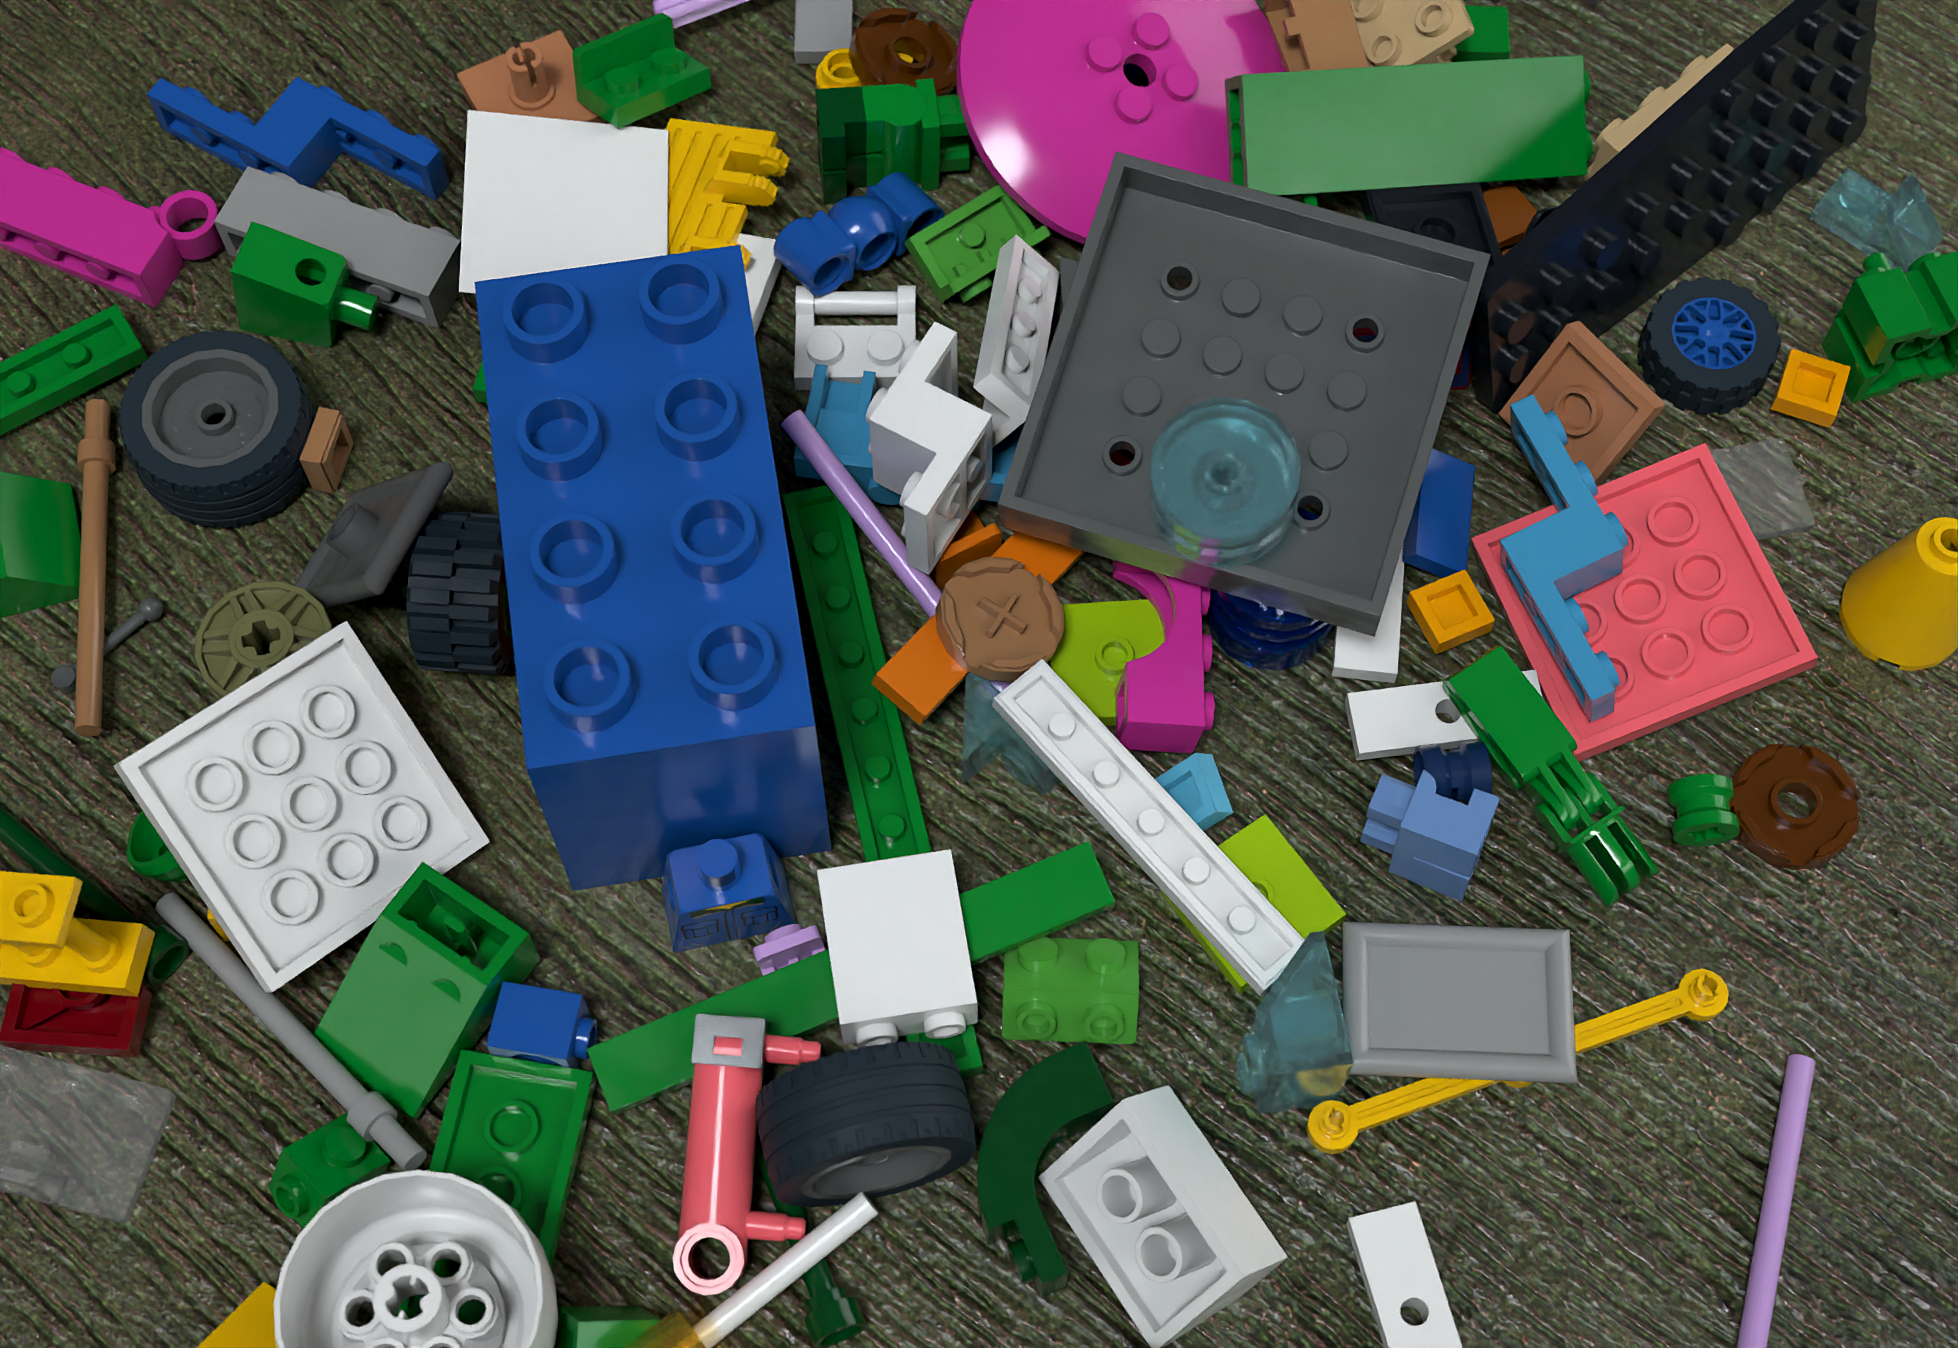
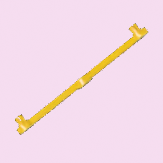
(1335, 1125)

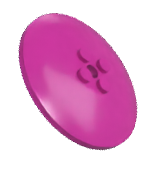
(1053, 100)

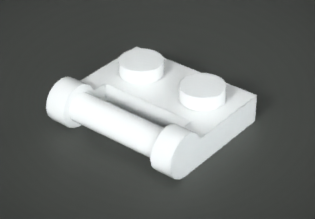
(853, 348)

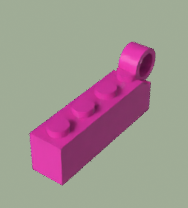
(99, 231)

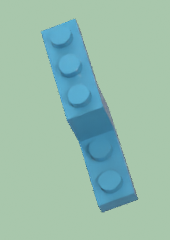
(1564, 556)

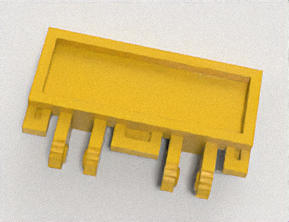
(711, 171)

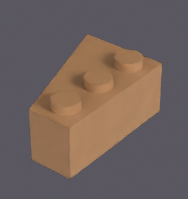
(1315, 34)

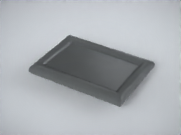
(373, 536)

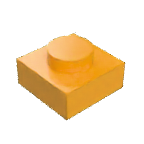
(1810, 388)
(1450, 611)

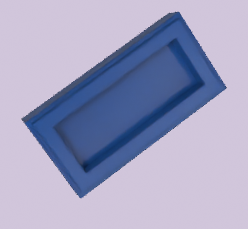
(1441, 517)

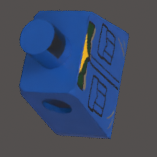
(725, 892)

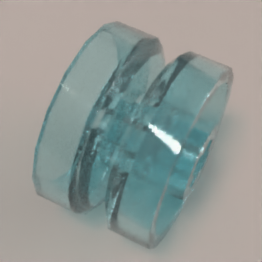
(1194, 460)

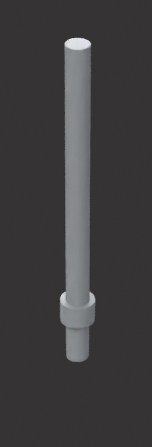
(366, 1111)

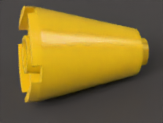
(1907, 599)

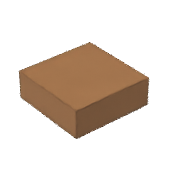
(326, 450)

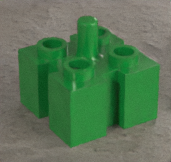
(1897, 325)

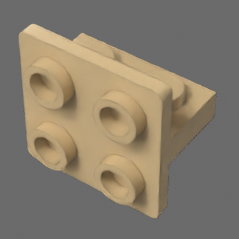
(1411, 30)

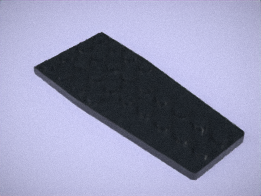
(1680, 187)

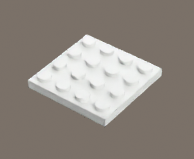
(301, 805)

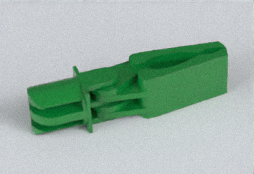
(1536, 754)

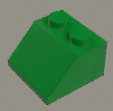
(37, 543)

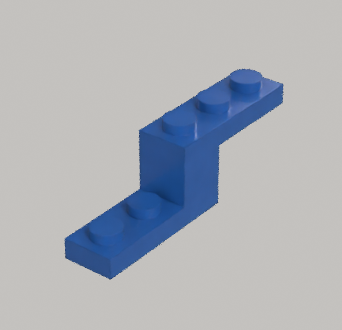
(301, 136)

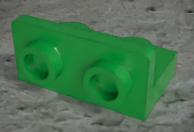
(636, 72)

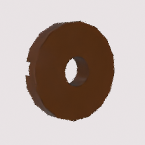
(897, 30)
(1790, 840)

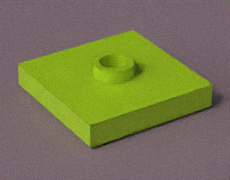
(1099, 643)
(1282, 879)

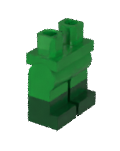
(885, 131)

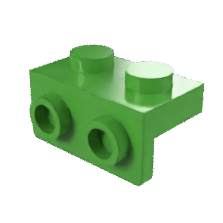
(965, 244)
(1071, 991)

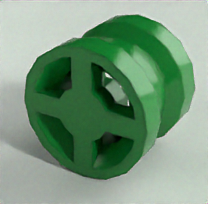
(1703, 810)

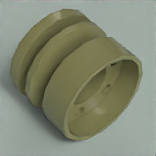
(249, 623)

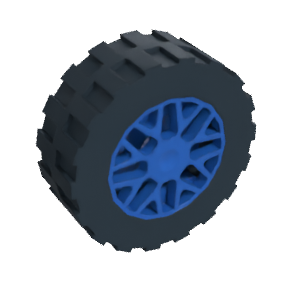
(1708, 346)

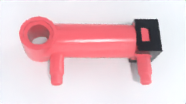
(722, 1143)

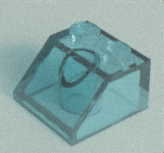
(1297, 1036)

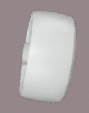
(415, 1218)

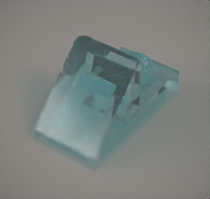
(1878, 221)
(989, 735)

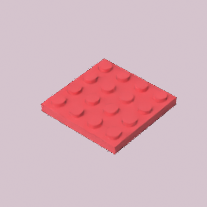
(1683, 621)

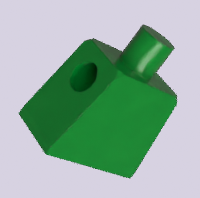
(296, 289)

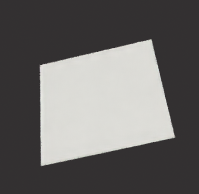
(559, 195)

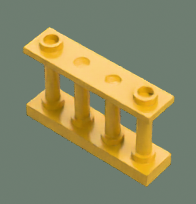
(53, 949)

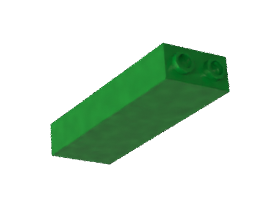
(1408, 125)

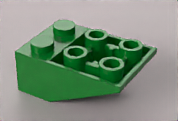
(423, 989)

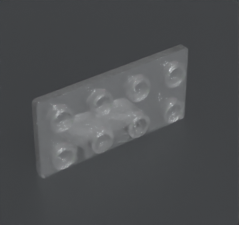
(77, 1134)

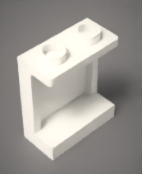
(898, 949)

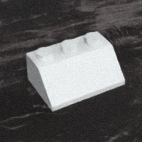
(1161, 1216)

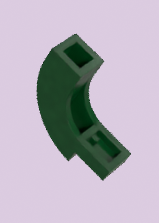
(1033, 1117)

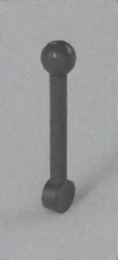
(148, 610)

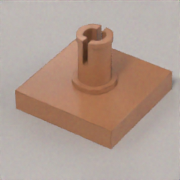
(528, 82)
(1593, 396)

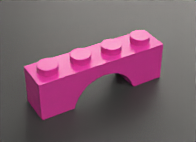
(1163, 694)

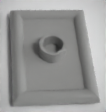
(1459, 1002)

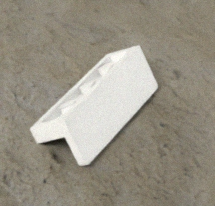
(1015, 335)

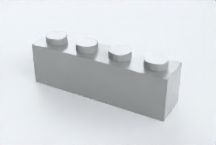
(386, 256)

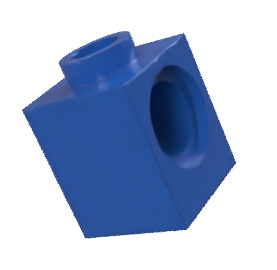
(541, 1026)

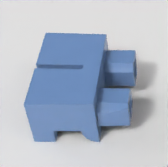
(1428, 834)

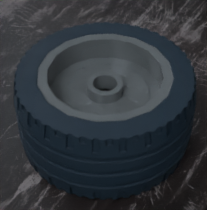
(217, 428)
(864, 1123)

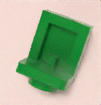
(323, 1168)

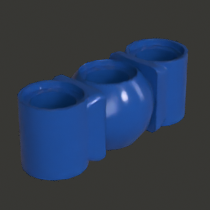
(855, 233)

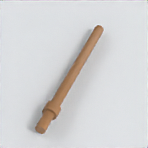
(96, 462)

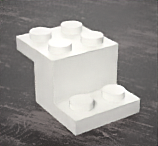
(930, 446)

